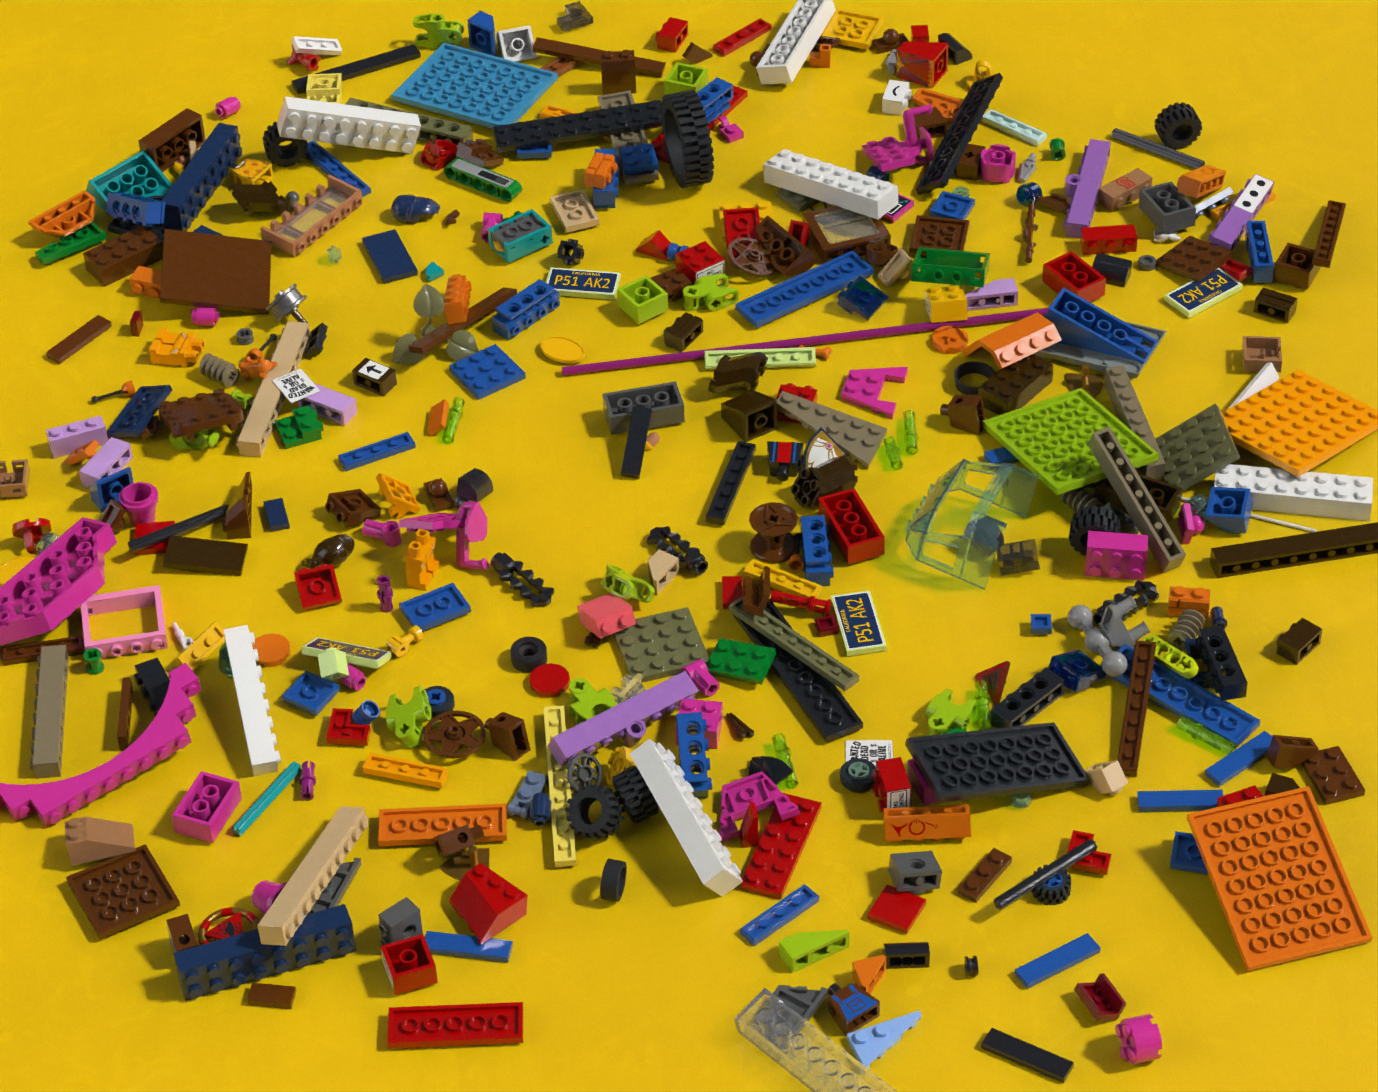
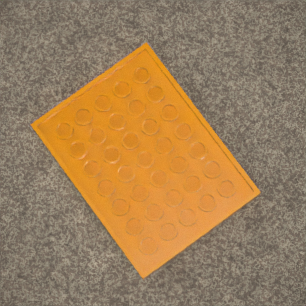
(1299, 422)

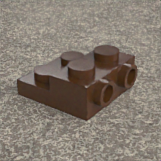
(478, 153)
(672, 283)
(351, 507)

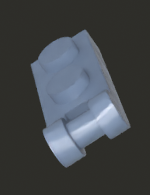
(532, 784)

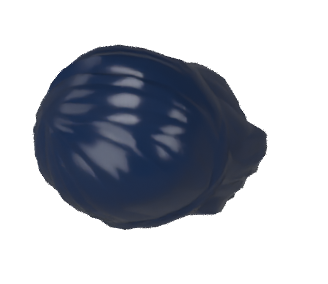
(411, 208)

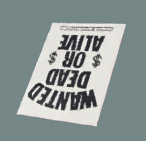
(296, 385)
(869, 749)

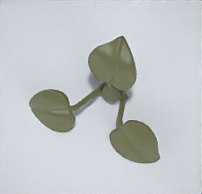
(429, 303)

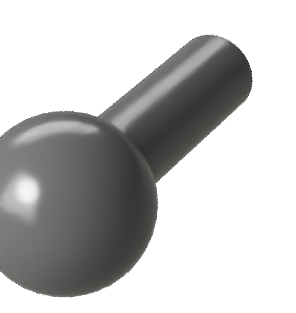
(291, 198)

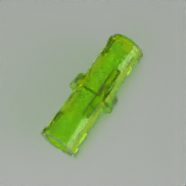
(893, 453)

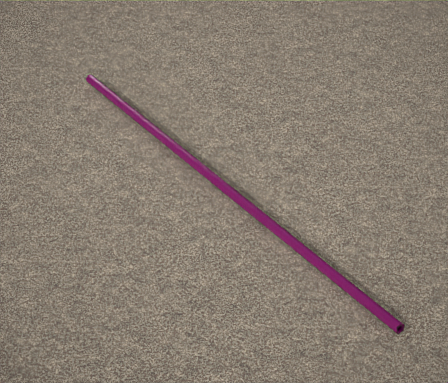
(805, 341)

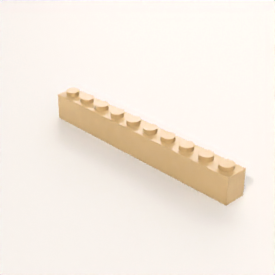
(269, 398)
(312, 876)

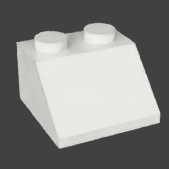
(516, 44)

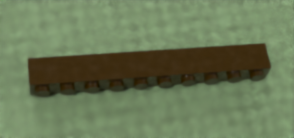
(1294, 550)

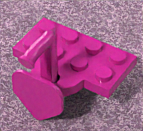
(892, 154)
(468, 527)

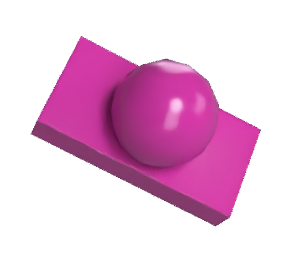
(1189, 524)

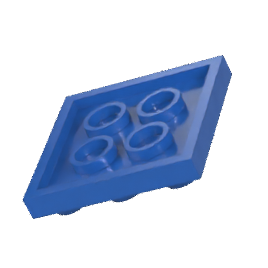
(487, 371)

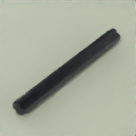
(1157, 149)
(178, 528)
(1045, 874)

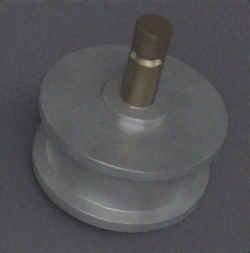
(287, 303)

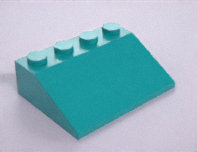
(133, 176)

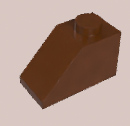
(1290, 751)

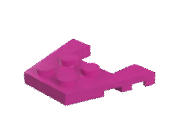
(866, 385)
(755, 789)

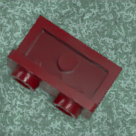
(1101, 998)

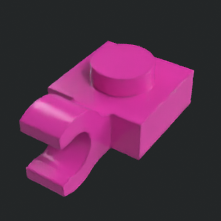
(729, 132)

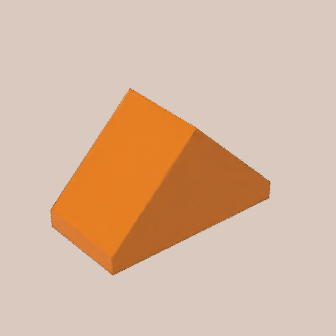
(869, 972)

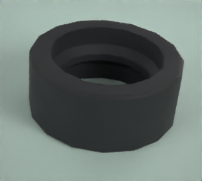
(613, 880)

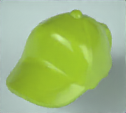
(202, 440)

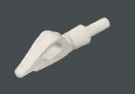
(181, 636)

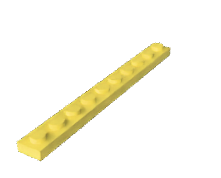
(559, 792)

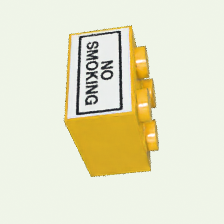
(946, 303)

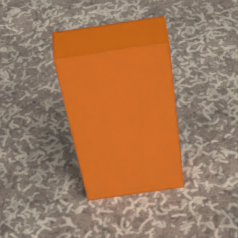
(438, 417)

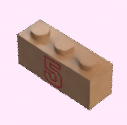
(1123, 189)

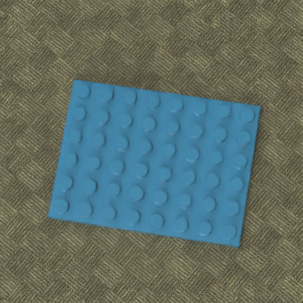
(474, 86)

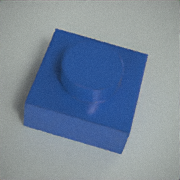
(1041, 624)

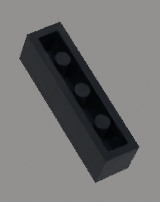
(153, 683)

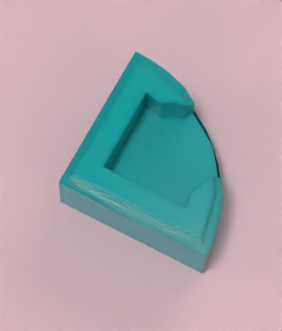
(433, 271)

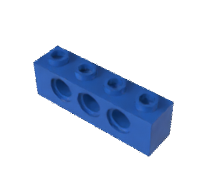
(1259, 251)

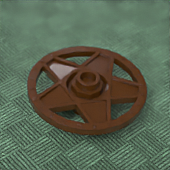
(750, 257)
(454, 734)

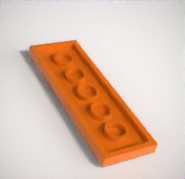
(422, 824)

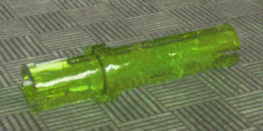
(454, 415)
(910, 436)
(983, 705)
(1201, 733)
(783, 753)

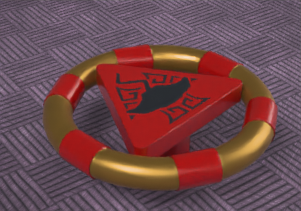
(227, 928)

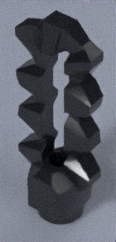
(693, 559)
(505, 568)
(1150, 593)

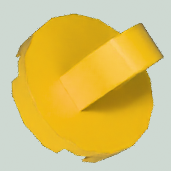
(978, 74)
(619, 761)

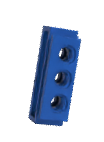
(716, 98)
(607, 197)
(135, 209)
(525, 309)
(816, 550)
(687, 724)

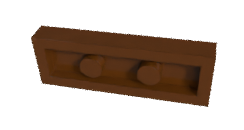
(984, 875)

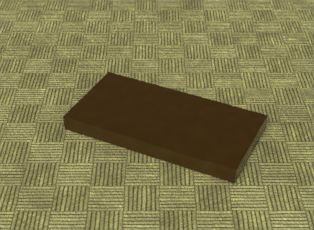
(205, 555)

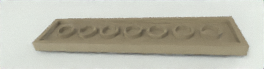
(627, 139)

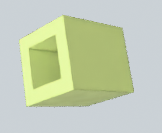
(333, 664)

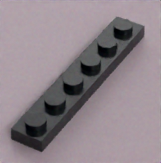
(730, 483)

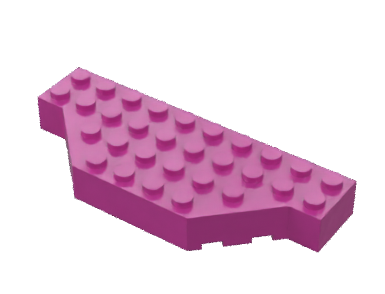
(55, 581)

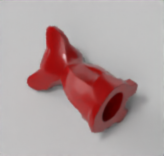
(310, 61)

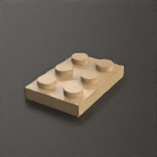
(574, 211)

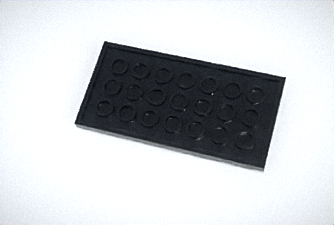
(996, 762)

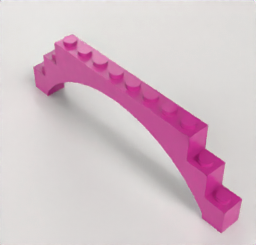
(161, 738)

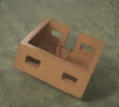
(1259, 351)
(19, 477)

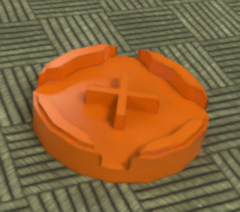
(949, 340)
(272, 649)

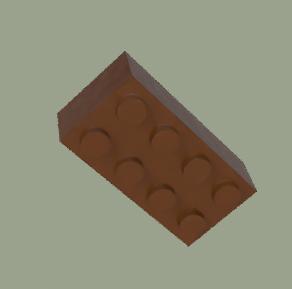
(172, 138)
(123, 255)

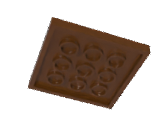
(122, 891)

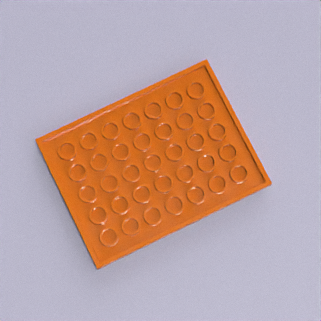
(1278, 878)

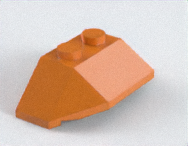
(66, 216)

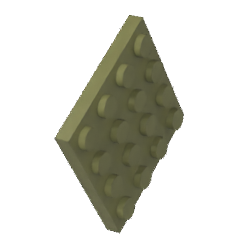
(1197, 448)
(661, 644)

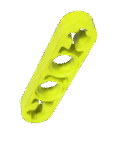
(1170, 655)

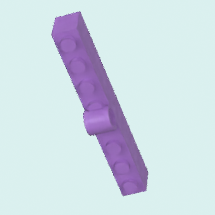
(1084, 187)
(624, 720)

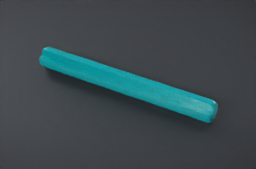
(266, 798)

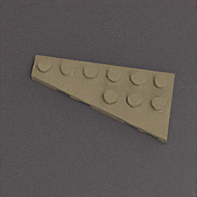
(852, 434)

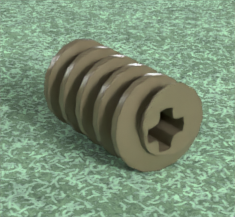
(219, 370)
(1079, 499)
(1185, 628)

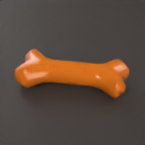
(821, 352)

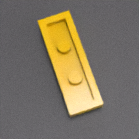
(202, 646)

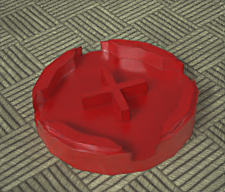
(549, 680)

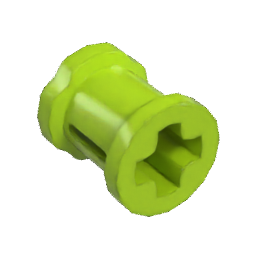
(242, 399)

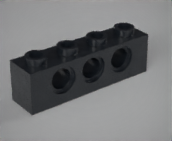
(1221, 663)
(1028, 700)

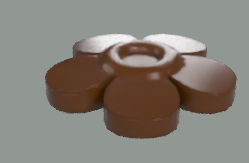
(450, 218)

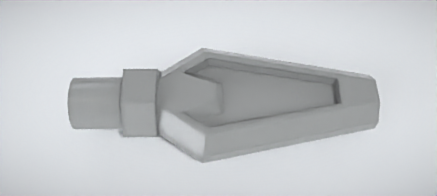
(891, 62)
(1027, 168)

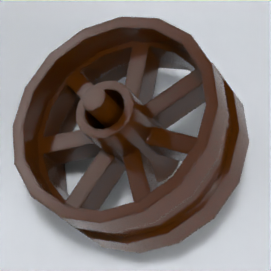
(880, 253)

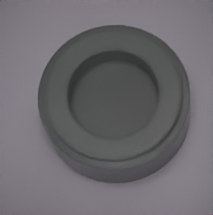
(1147, 263)

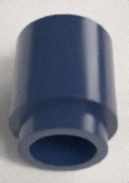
(540, 809)

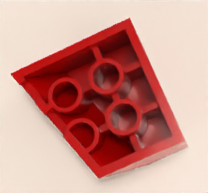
(488, 902)

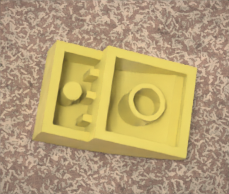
(325, 87)

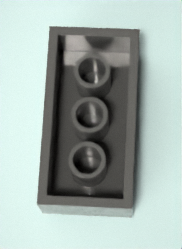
(661, 398)

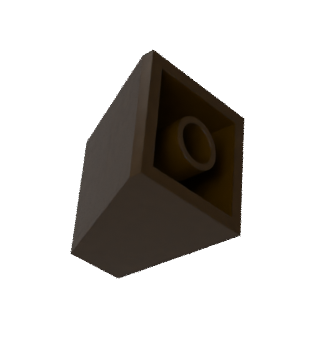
(750, 414)

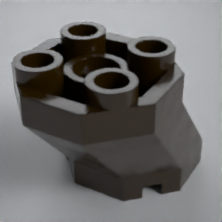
(258, 198)
(738, 372)
(823, 480)

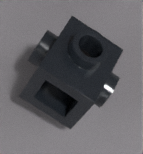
(565, 249)

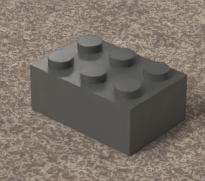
(1167, 207)

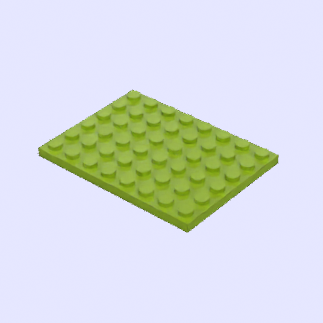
(1055, 435)

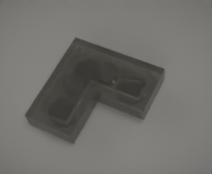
(576, 17)

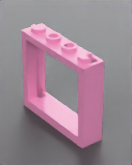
(124, 601)

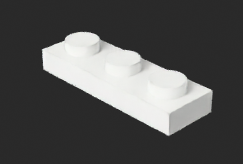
(316, 45)

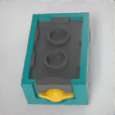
(520, 235)

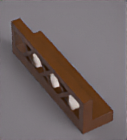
(756, 593)

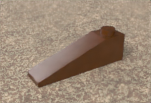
(784, 250)
(239, 512)

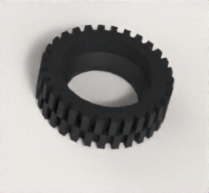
(687, 138)

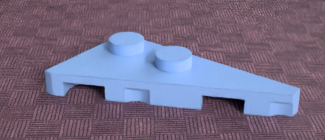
(875, 1040)

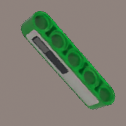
(483, 179)

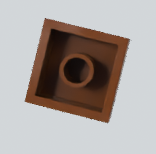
(1295, 266)

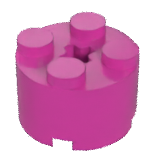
(997, 164)
(1139, 1039)

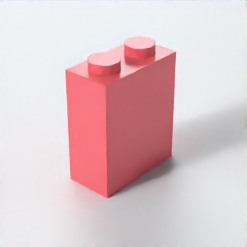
(606, 615)

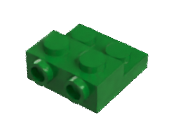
(300, 427)

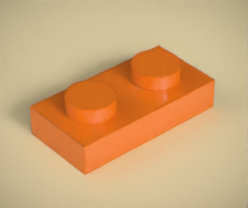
(82, 452)

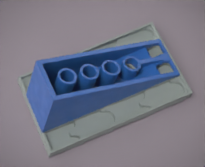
(1098, 337)

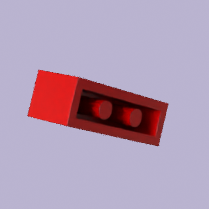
(1108, 239)

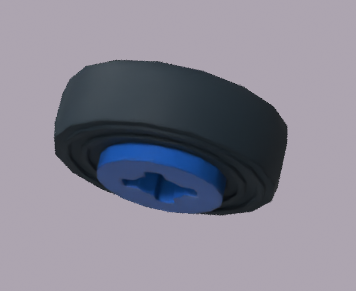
(440, 700)

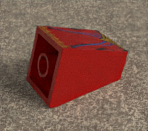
(922, 62)

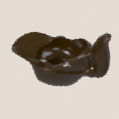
(331, 551)

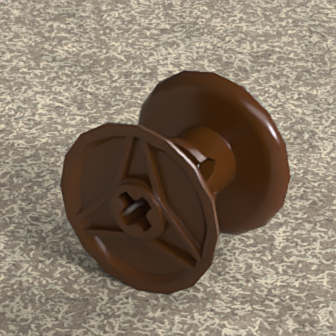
(773, 528)

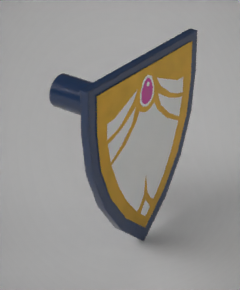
(821, 449)

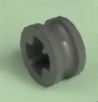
(244, 336)

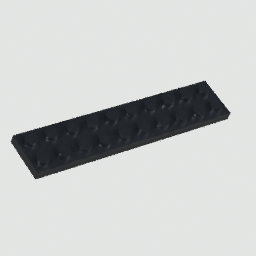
(578, 126)
(959, 134)
(812, 691)

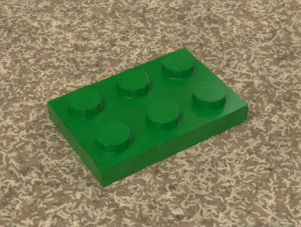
(740, 661)

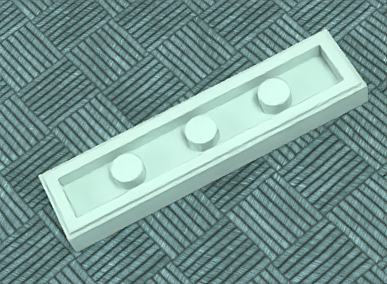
(1014, 127)

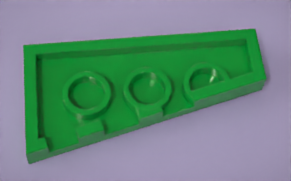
(77, 241)

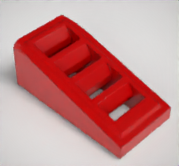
(749, 828)

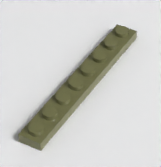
(797, 646)

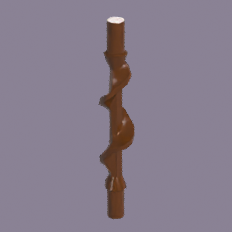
(1028, 232)

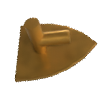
(1088, 382)
(465, 861)

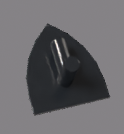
(772, 767)

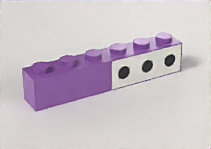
(1241, 210)

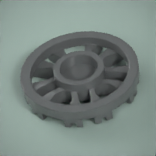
(583, 772)

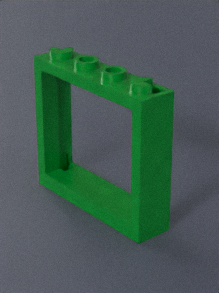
(950, 267)

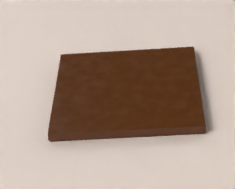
(216, 271)

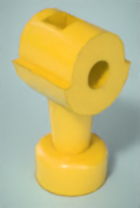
(400, 645)

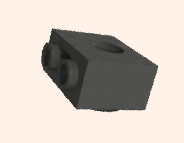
(915, 871)
(400, 922)

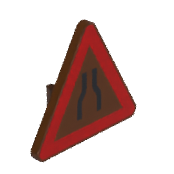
(996, 680)

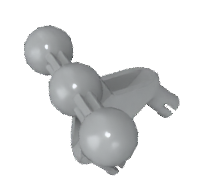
(1111, 631)

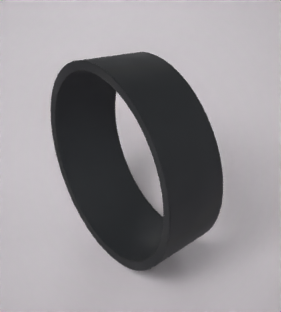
(970, 368)

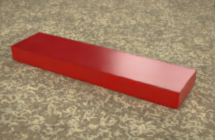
(742, 37)

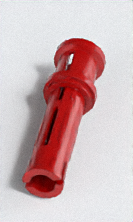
(777, 596)

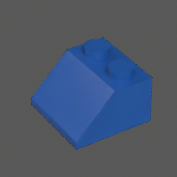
(482, 33)
(110, 488)
(1229, 508)

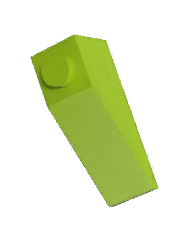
(810, 947)

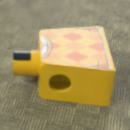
(251, 172)

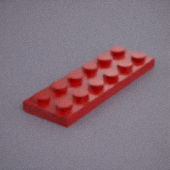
(780, 849)
(455, 1025)

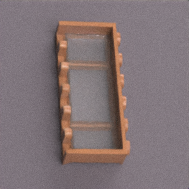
(314, 217)

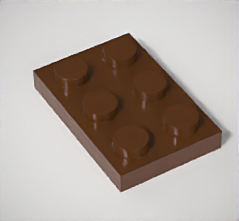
(1333, 776)

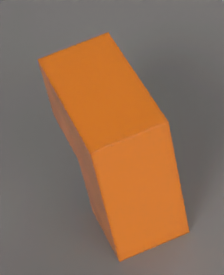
(821, 59)

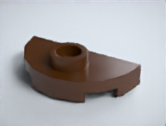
(833, 41)
(1054, 202)
(151, 428)

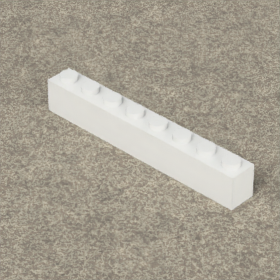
(251, 701)

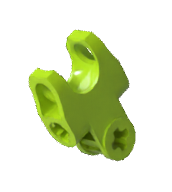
(438, 31)
(708, 294)
(626, 586)
(587, 701)
(945, 715)
(408, 718)

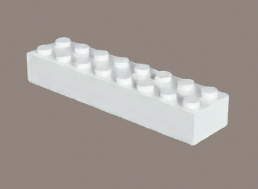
(794, 41)
(348, 125)
(831, 184)
(1305, 495)
(686, 817)

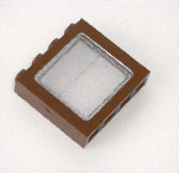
(839, 231)

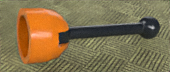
(258, 353)
(127, 389)
(796, 561)

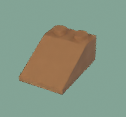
(97, 839)

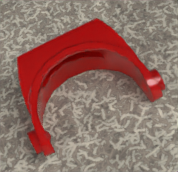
(448, 147)
(435, 162)

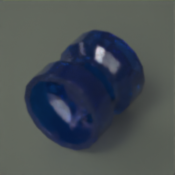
(875, 172)

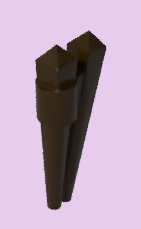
(592, 638)
(740, 727)

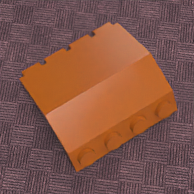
(1017, 340)

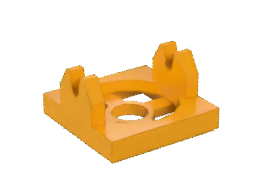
(391, 486)

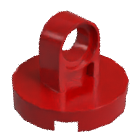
(31, 532)

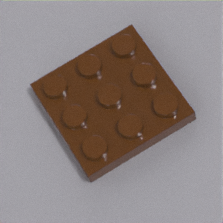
(939, 234)
(1194, 258)

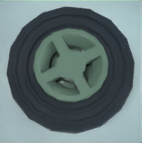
(857, 775)

